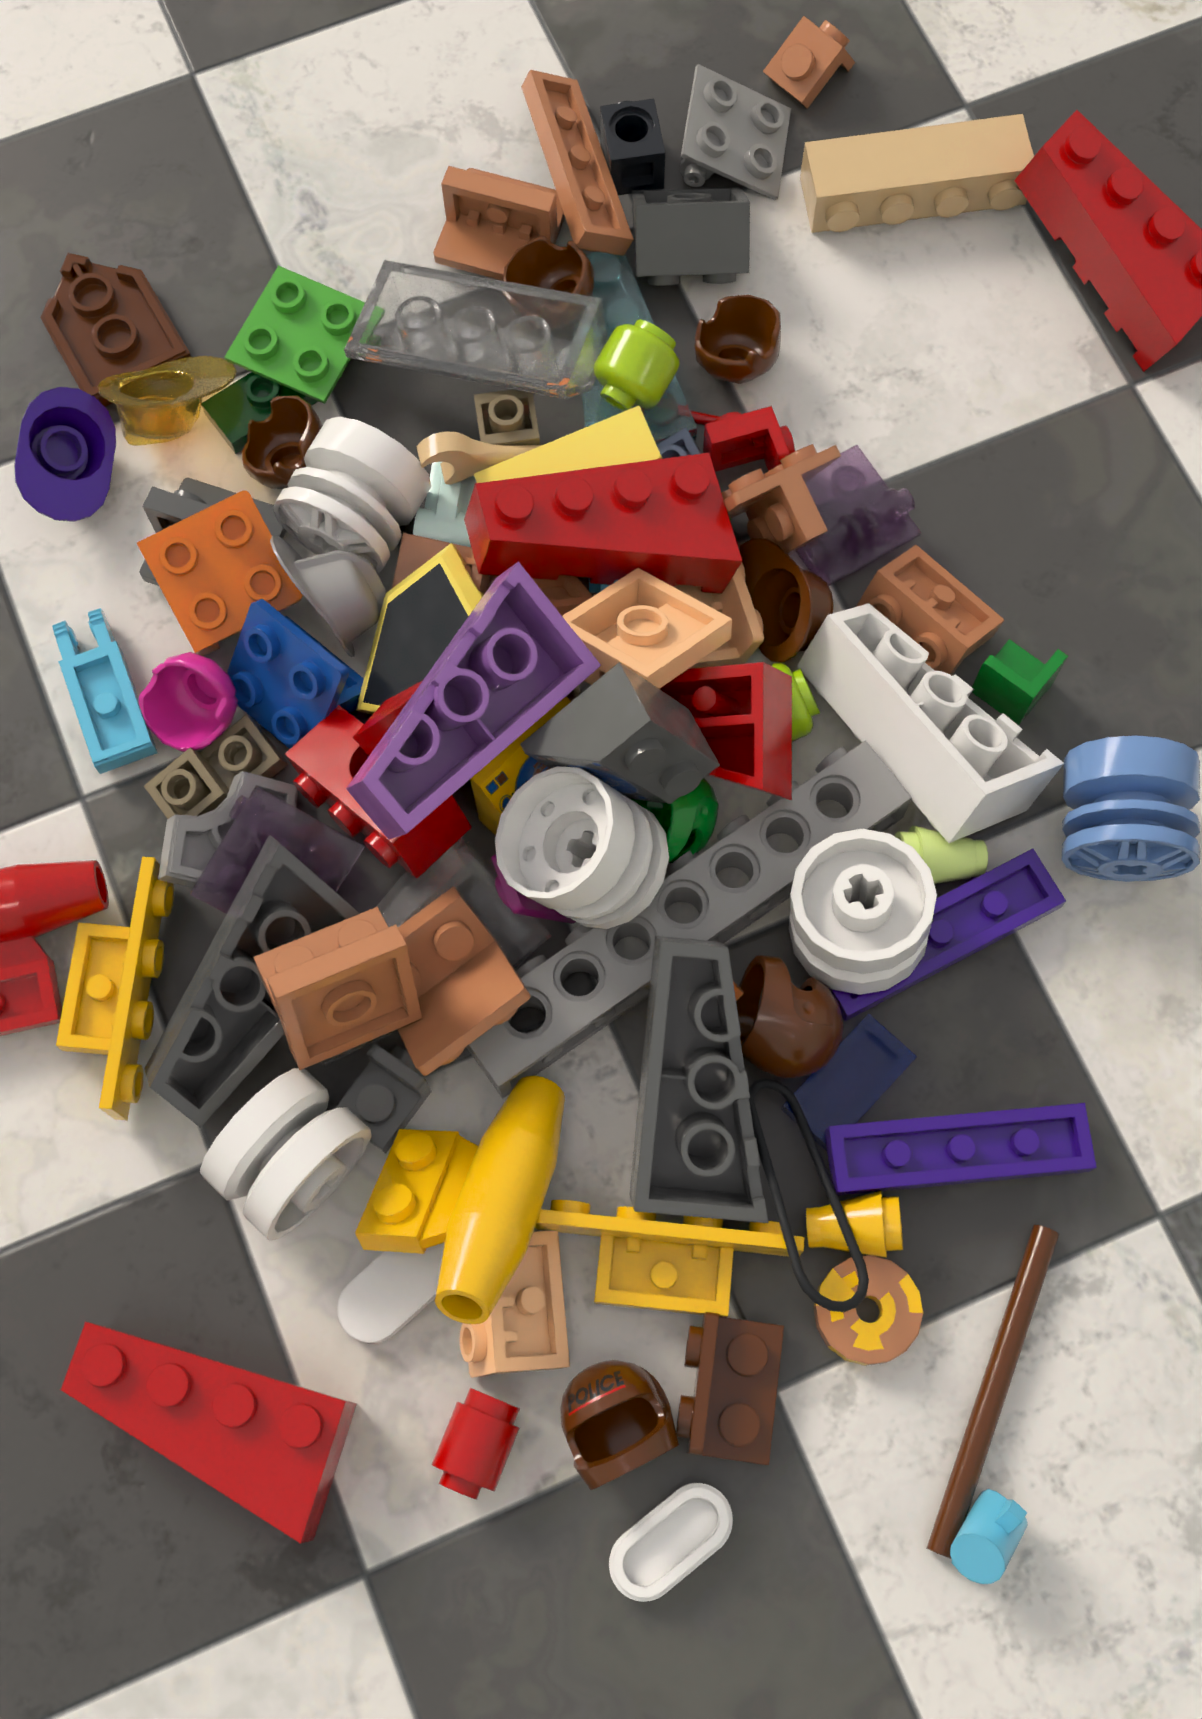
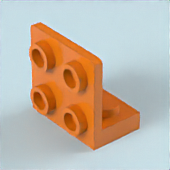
(216, 569)

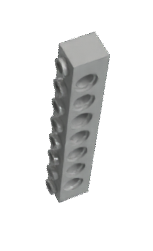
(852, 778)

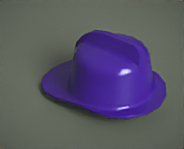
(65, 454)

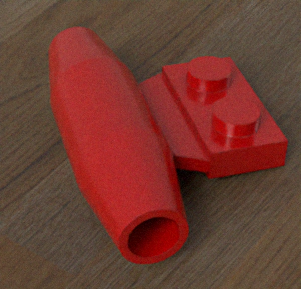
(31, 904)

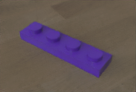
(972, 920)
(959, 1149)

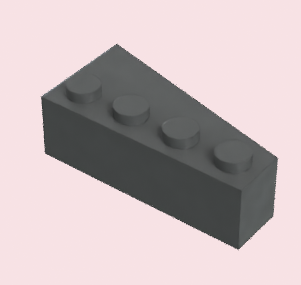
(226, 1012)
(694, 1110)

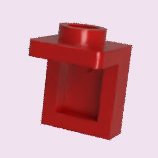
(747, 438)

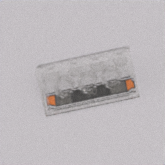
(480, 330)

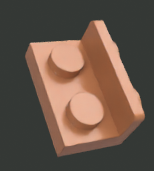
(932, 608)

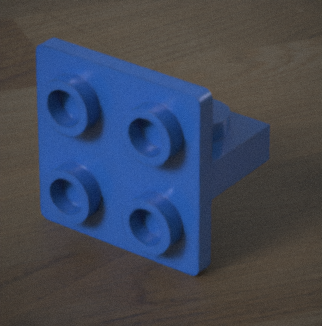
(288, 675)

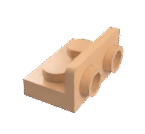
(528, 1321)

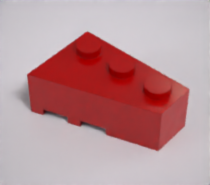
(744, 720)

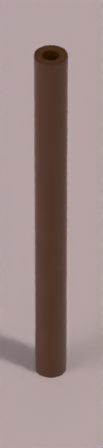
(993, 1390)

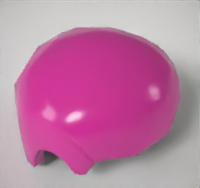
(188, 701)

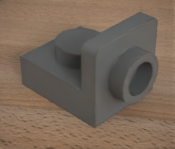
(386, 1094)

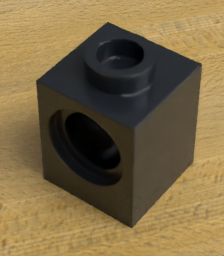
(633, 145)

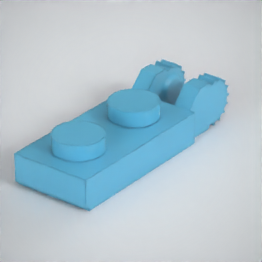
(104, 696)

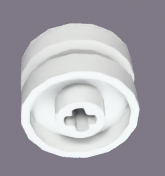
(861, 911)
(285, 1153)

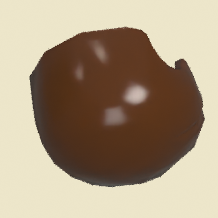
(551, 267)
(739, 339)
(280, 441)

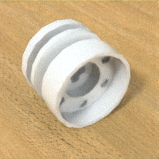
(353, 492)
(581, 848)

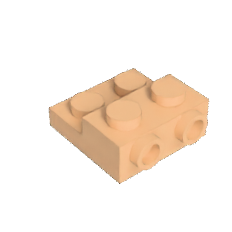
(647, 628)

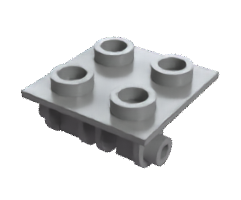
(733, 134)

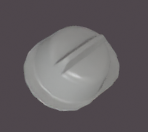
(338, 586)

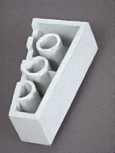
(923, 726)

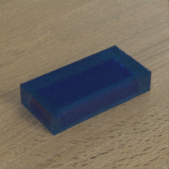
(853, 1079)

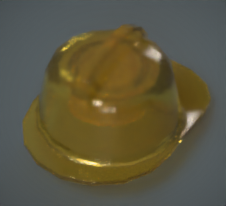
(166, 398)

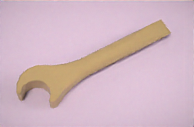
(463, 455)

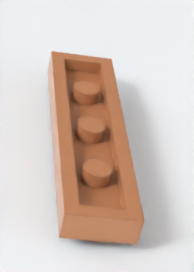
(577, 163)

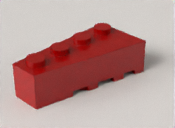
(1122, 235)
(608, 523)
(228, 1426)

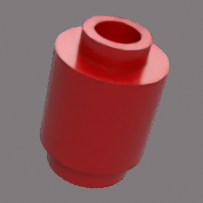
(476, 1444)

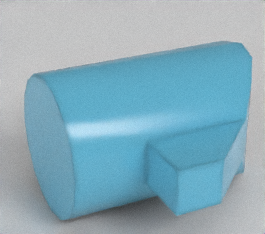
(988, 1537)

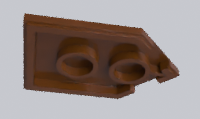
(108, 323)

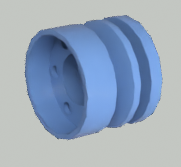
(1131, 809)

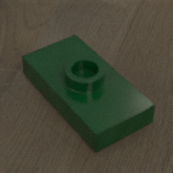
(241, 402)

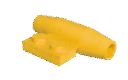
(470, 1197)

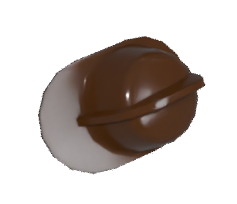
(786, 596)

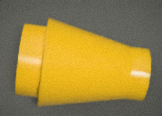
(873, 1221)

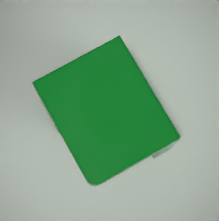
(1016, 680)

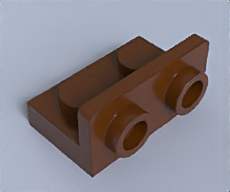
(732, 1390)

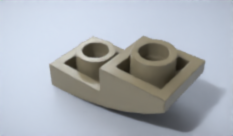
(202, 779)

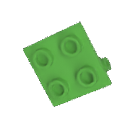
(297, 334)

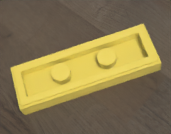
(606, 443)

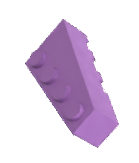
(482, 693)

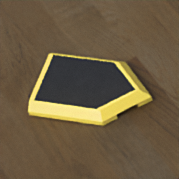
(417, 626)

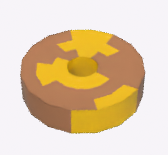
(898, 1312)

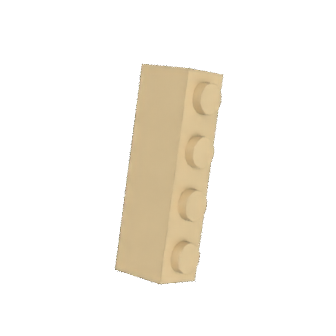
(914, 173)

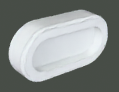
(389, 1294)
(670, 1542)

